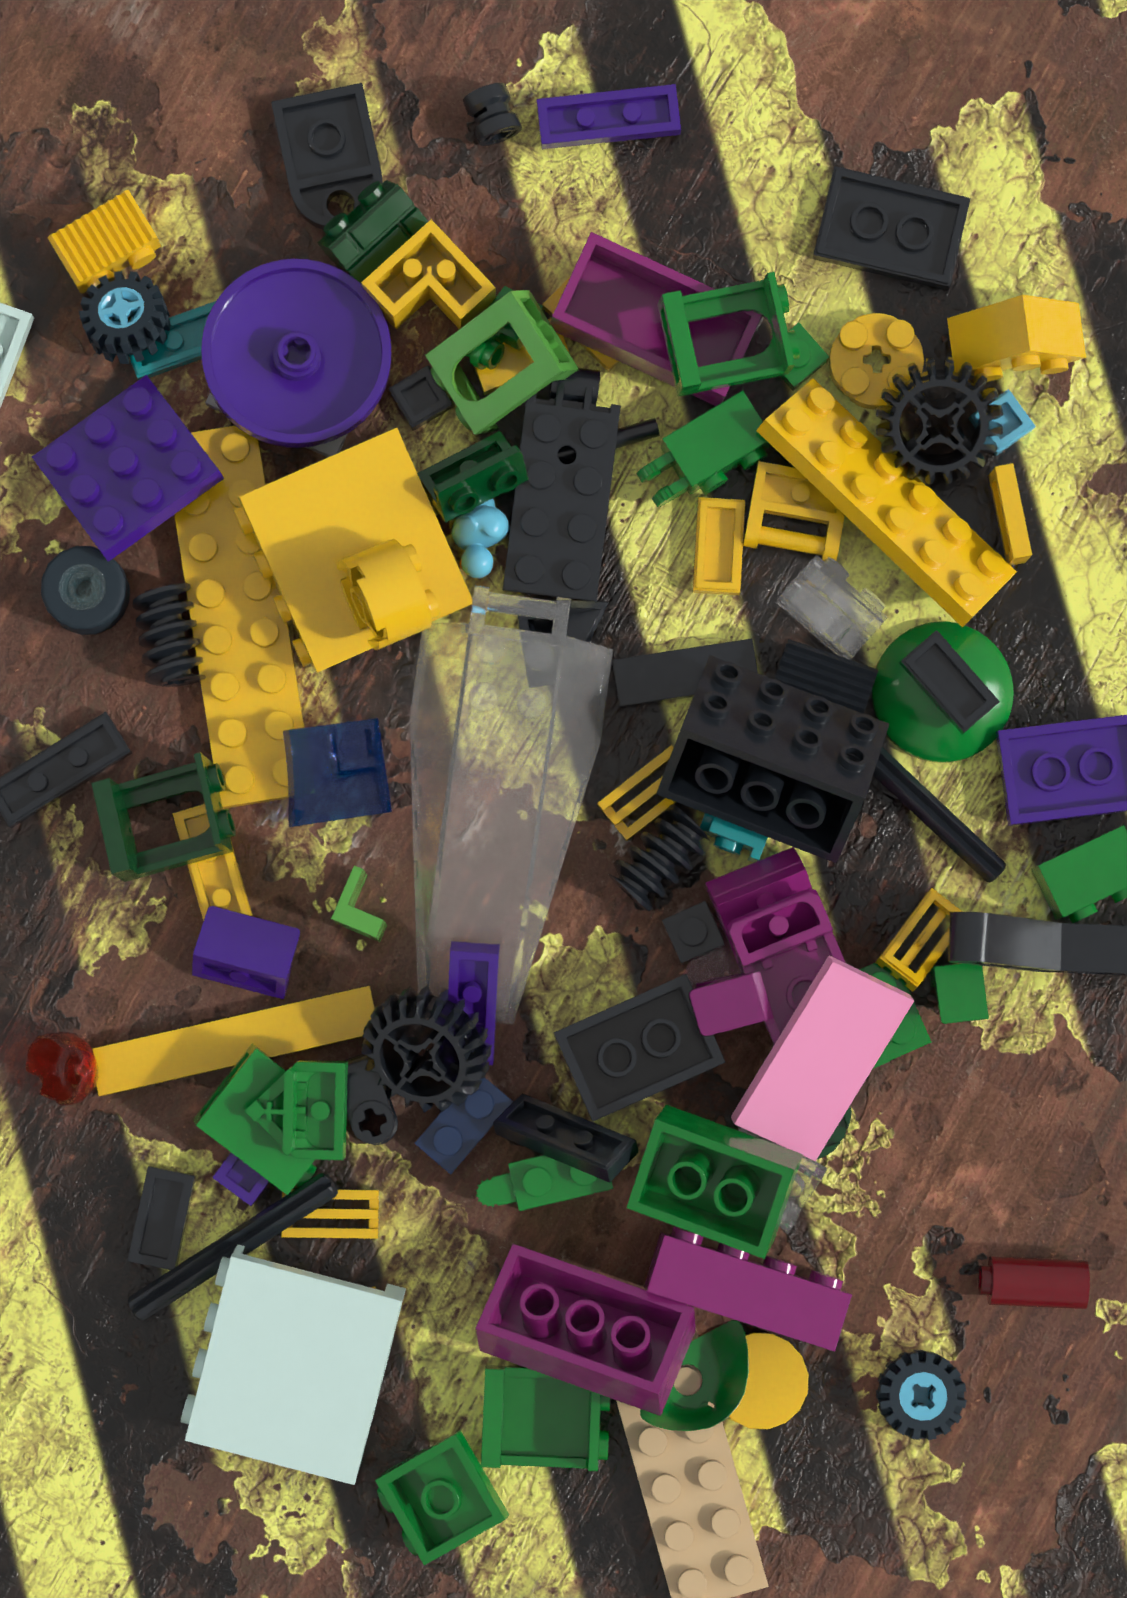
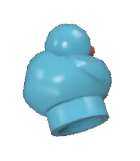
(475, 533)

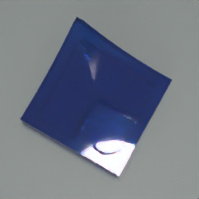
(335, 772)

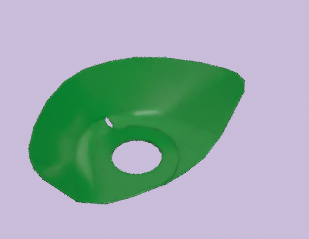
(724, 1368)

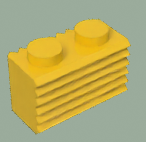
(105, 242)

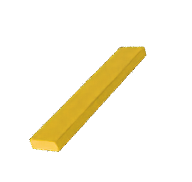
(224, 1041)

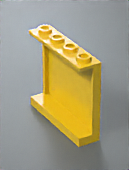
(331, 514)

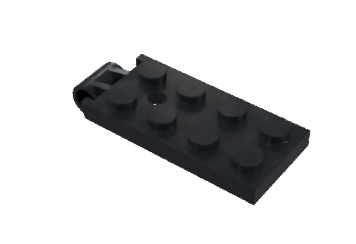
(562, 507)

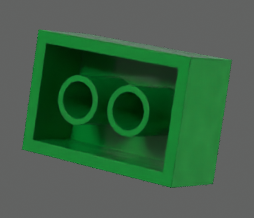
(714, 1181)

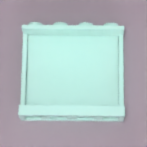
(291, 1366)

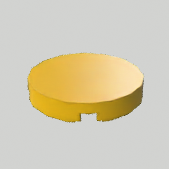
(774, 1383)

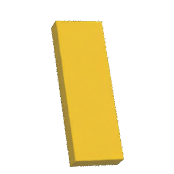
(216, 879)

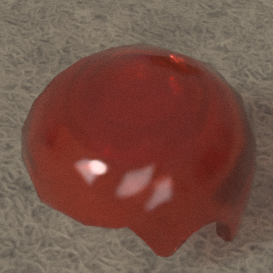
(64, 1066)

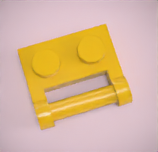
(789, 494)

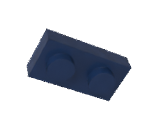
(463, 1126)

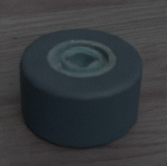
(99, 601)

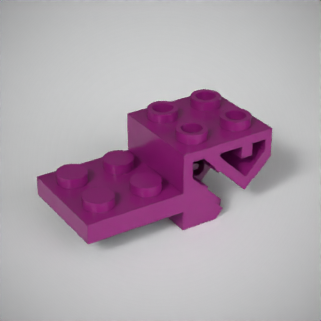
(775, 928)

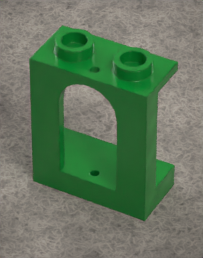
(759, 296)

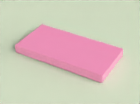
(822, 1058)

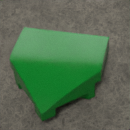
(307, 1110)

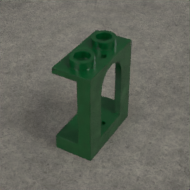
(115, 800)

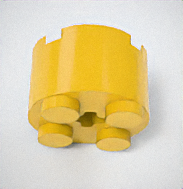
(388, 592)

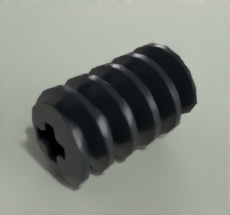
(167, 636)
(660, 857)

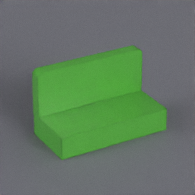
(353, 918)

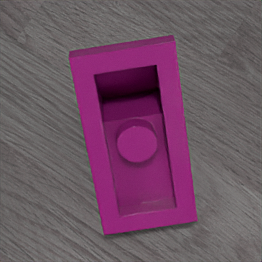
(730, 1002)

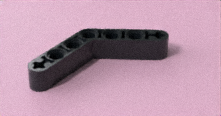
(1037, 944)

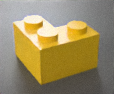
(429, 269)
(1018, 335)

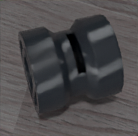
(492, 114)

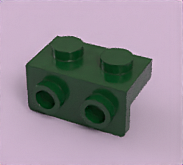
(474, 476)

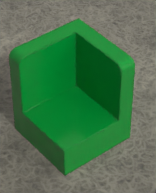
(959, 992)

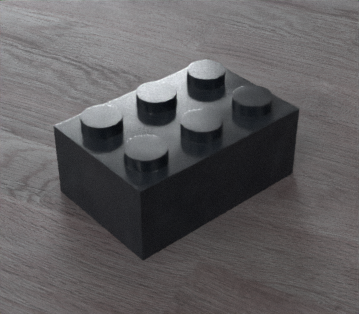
(637, 1048)

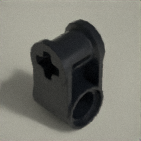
(364, 1096)

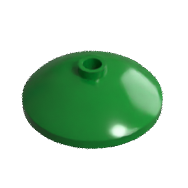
(914, 718)

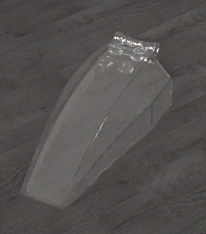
(498, 780)

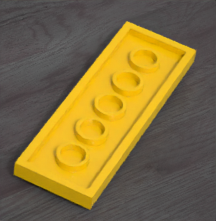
(885, 504)

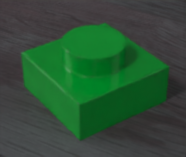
(810, 360)

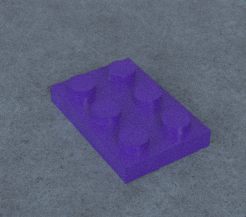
(1064, 769)

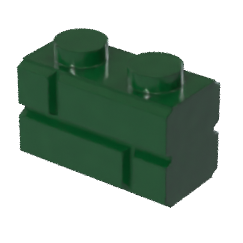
(372, 230)

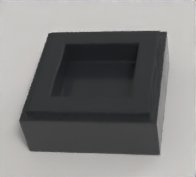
(420, 398)

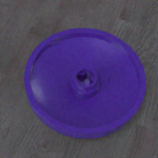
(296, 353)

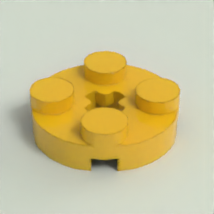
(857, 340)

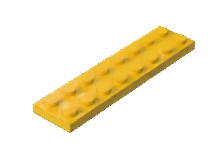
(243, 641)

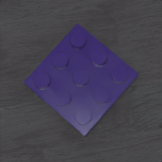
(127, 468)

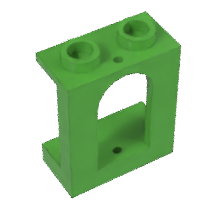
(537, 335)

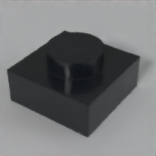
(693, 932)

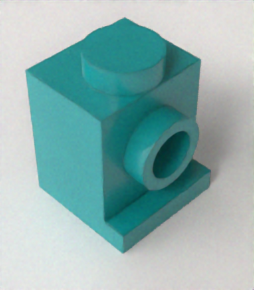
(733, 837)

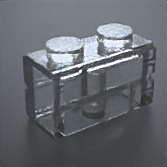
(832, 607)

